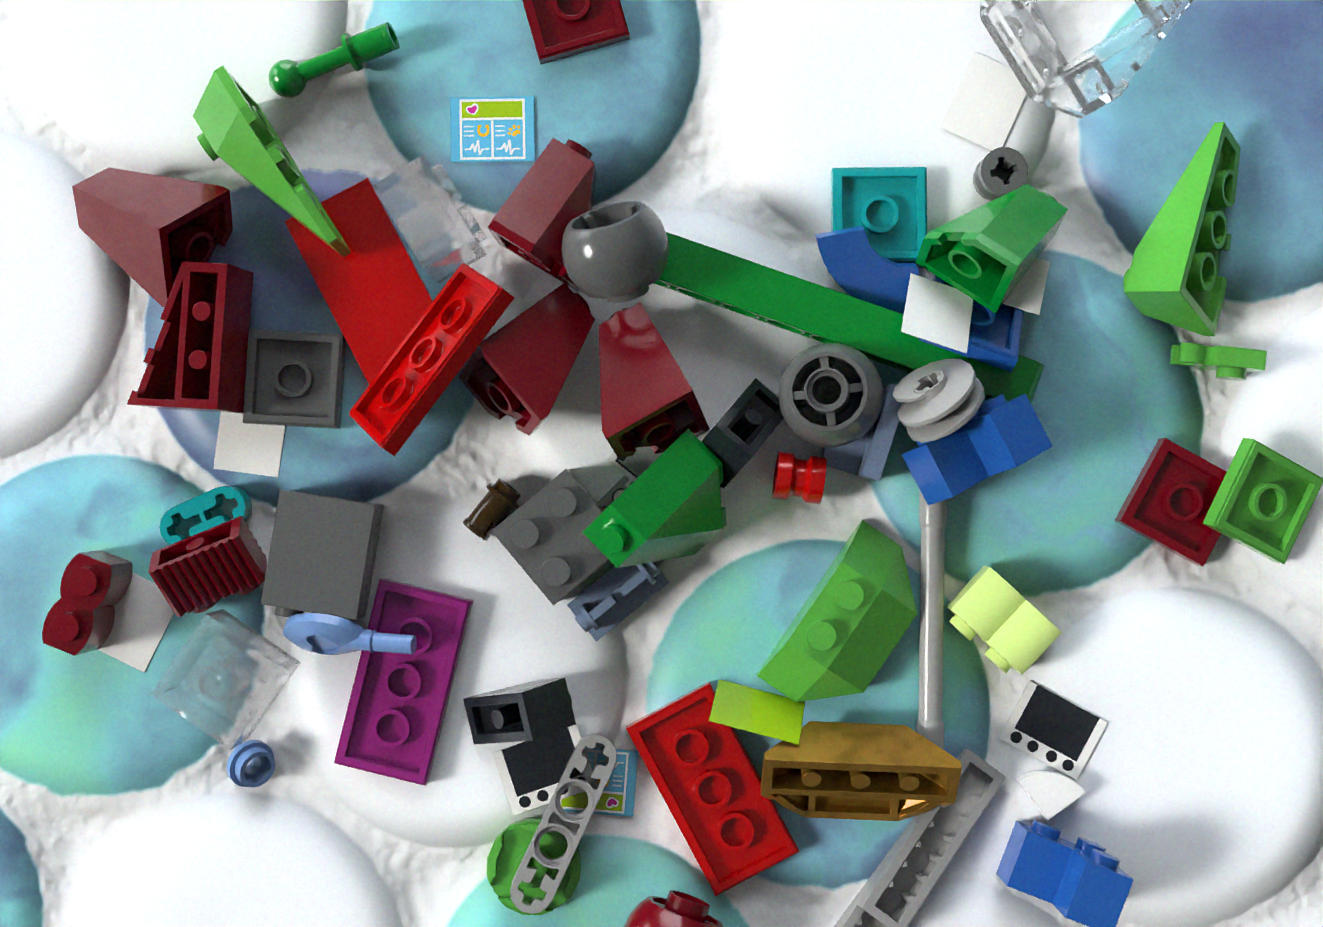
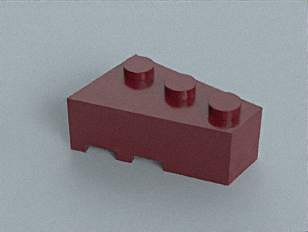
(202, 342)

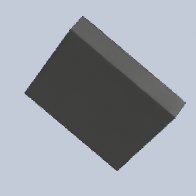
(294, 379)

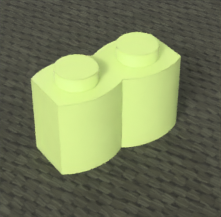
(1002, 621)

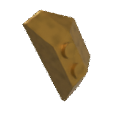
(860, 772)

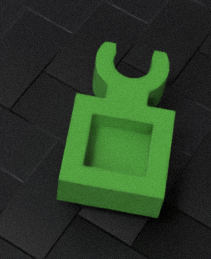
(1229, 362)

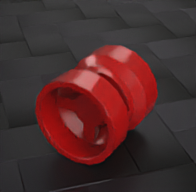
(799, 477)

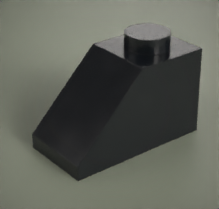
(744, 429)
(520, 712)

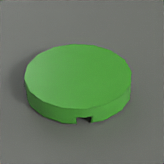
(507, 855)

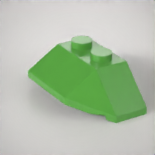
(846, 622)

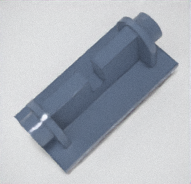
(616, 597)

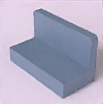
(869, 453)

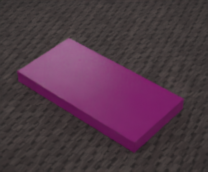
(399, 697)

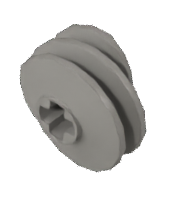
(938, 399)

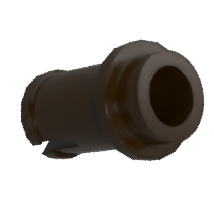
(492, 508)

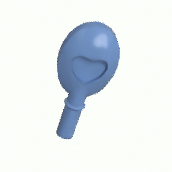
(337, 636)

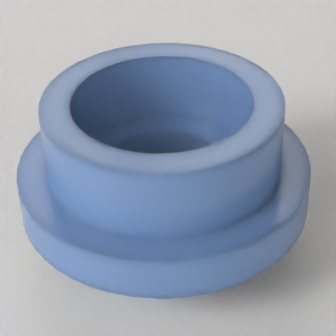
(259, 769)

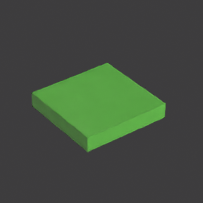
(1263, 500)

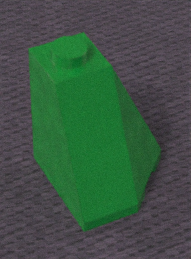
(993, 244)
(666, 510)

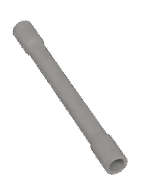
(933, 522)

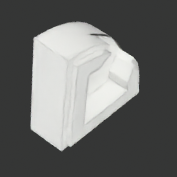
(1050, 791)

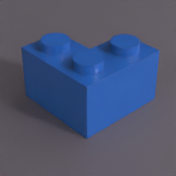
(991, 442)
(1071, 876)

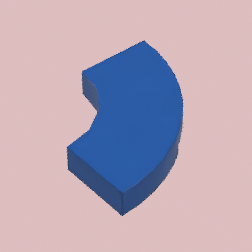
(863, 271)

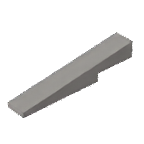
(923, 852)

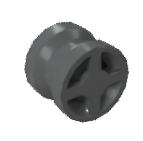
(990, 179)

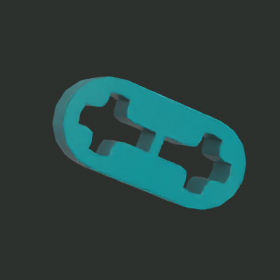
(201, 506)

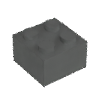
(549, 538)

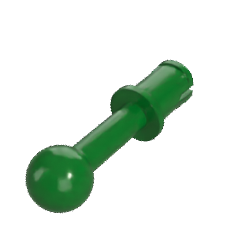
(290, 78)

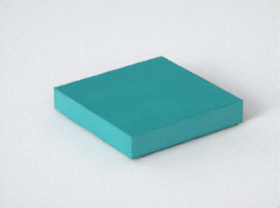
(887, 205)

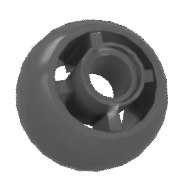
(615, 251)
(807, 368)

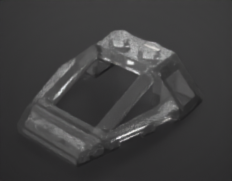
(1081, 83)

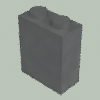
(321, 555)

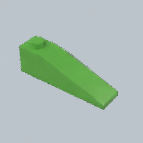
(247, 142)
(1179, 255)

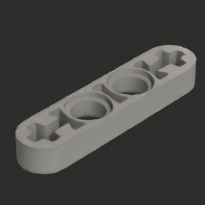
(568, 824)

